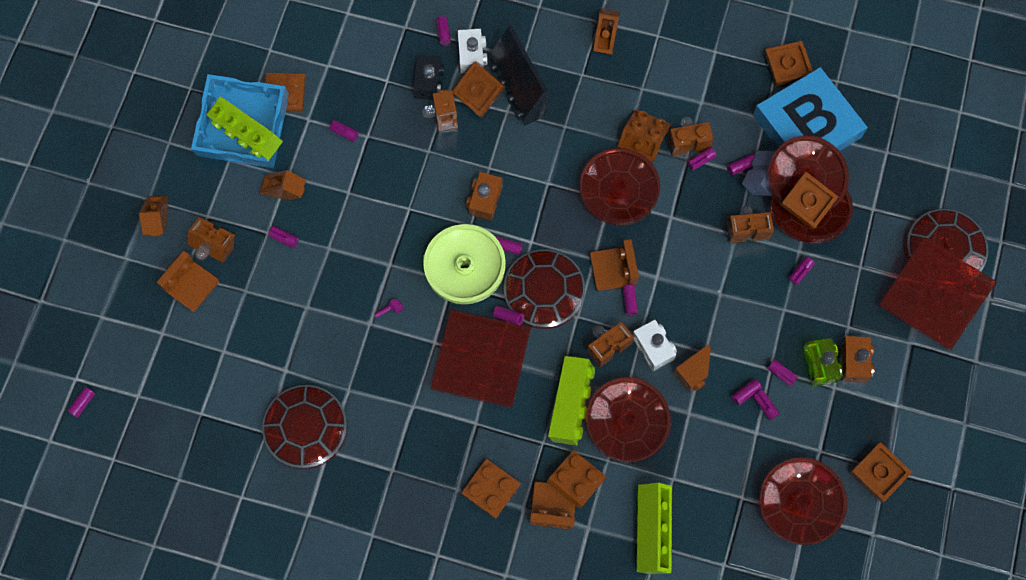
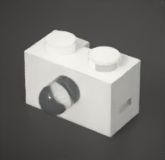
(471, 48)
(654, 345)

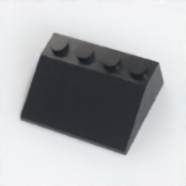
(520, 77)

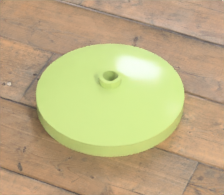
(460, 247)

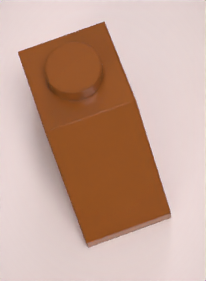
(606, 31)
(283, 185)
(154, 215)
(694, 370)

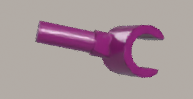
(394, 305)

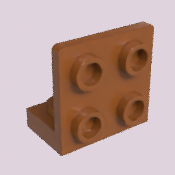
(644, 134)
(615, 267)
(187, 282)
(551, 508)

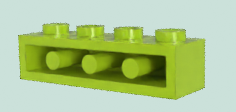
(244, 128)
(571, 401)
(654, 528)

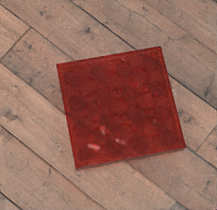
(937, 293)
(481, 359)

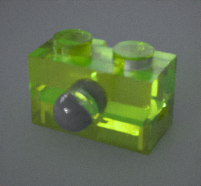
(822, 362)

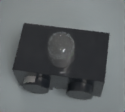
(427, 76)

